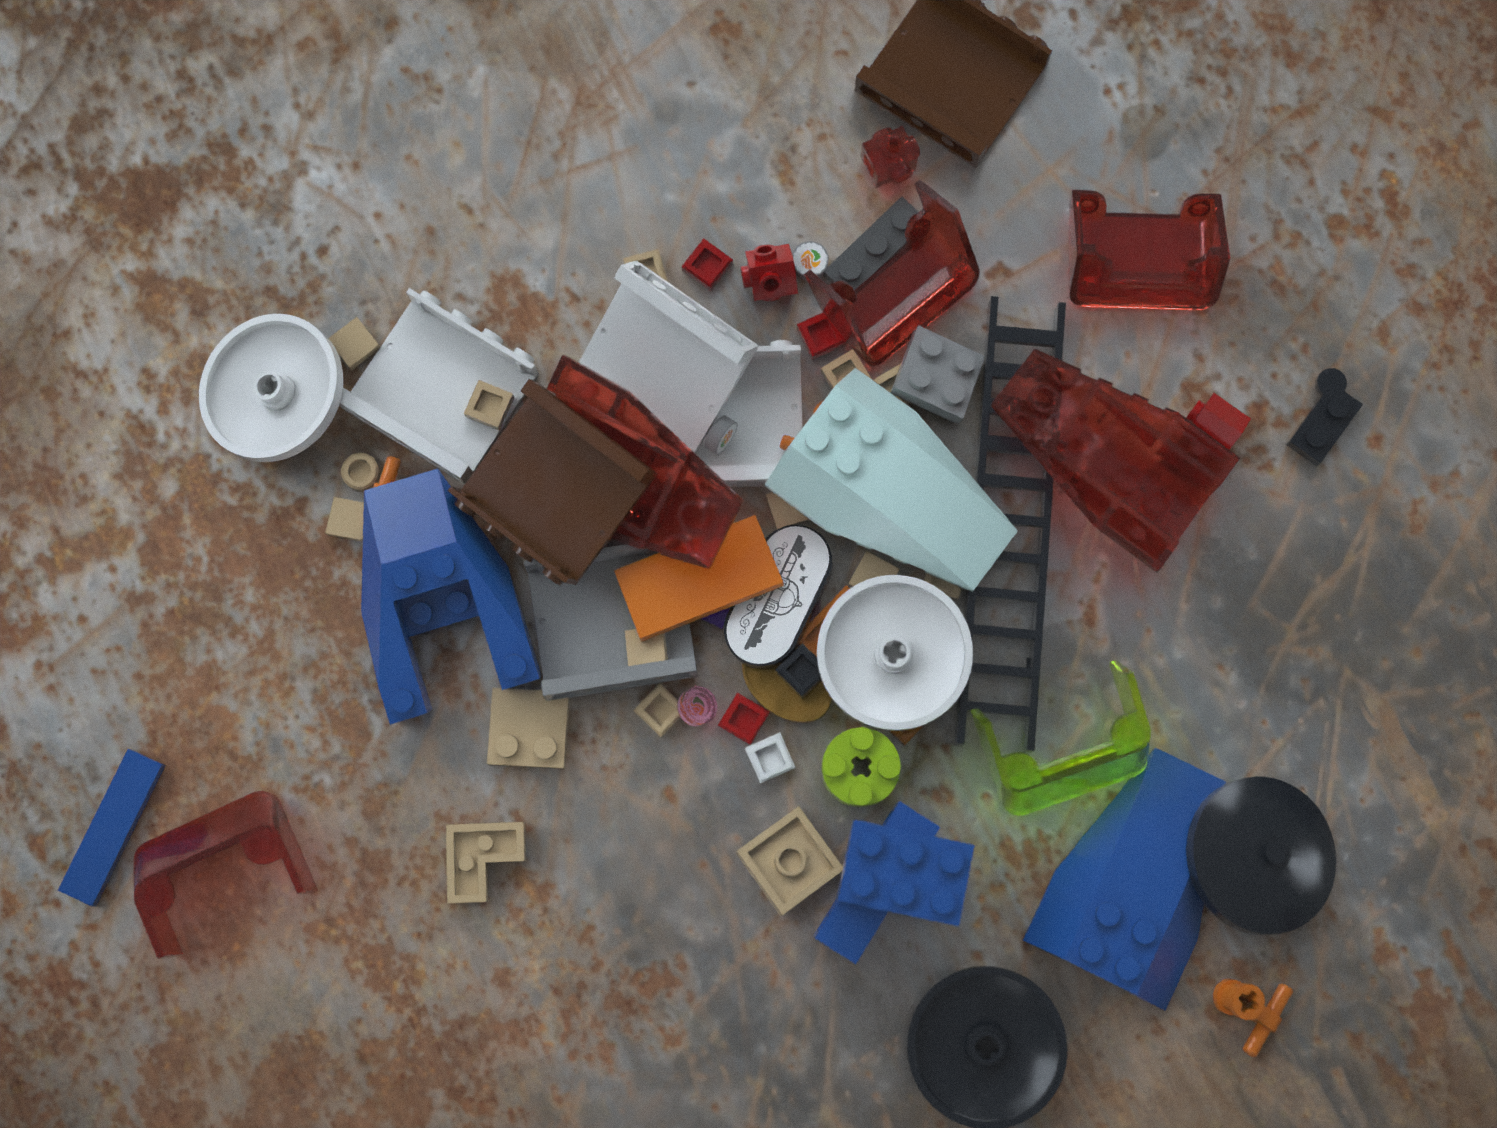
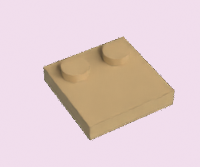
(527, 729)
(789, 861)

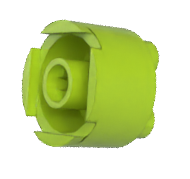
(883, 767)

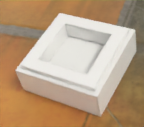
(770, 758)

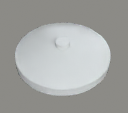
(271, 388)
(894, 652)

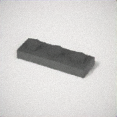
(874, 247)

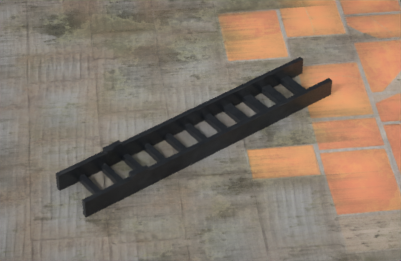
(1012, 445)

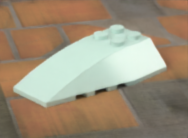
(891, 485)

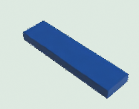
(111, 828)

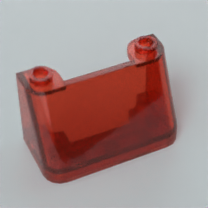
(1147, 256)

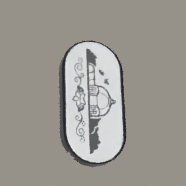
(772, 624)

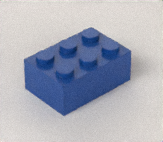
(905, 872)

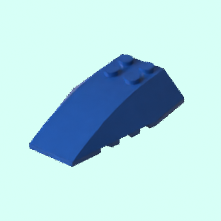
(1126, 890)

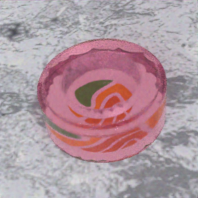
(697, 706)

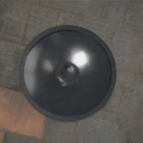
(1261, 856)
(987, 1047)

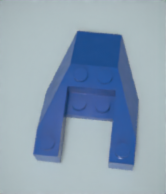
(429, 570)

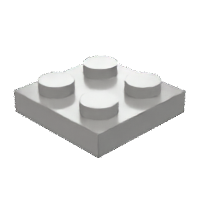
(937, 374)

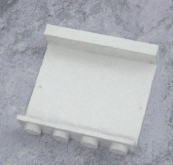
(668, 352)
(425, 380)
(766, 408)

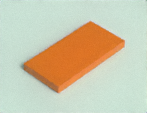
(673, 593)

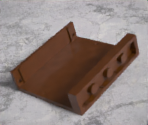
(955, 74)
(554, 486)

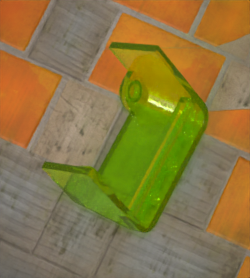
(1029, 787)

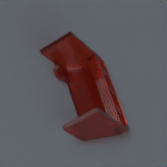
(908, 289)
(252, 820)

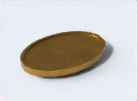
(783, 700)

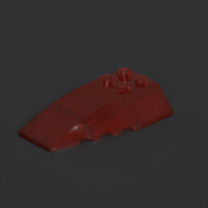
(1117, 457)
(687, 504)

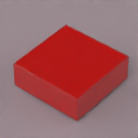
(707, 264)
(820, 335)
(743, 719)

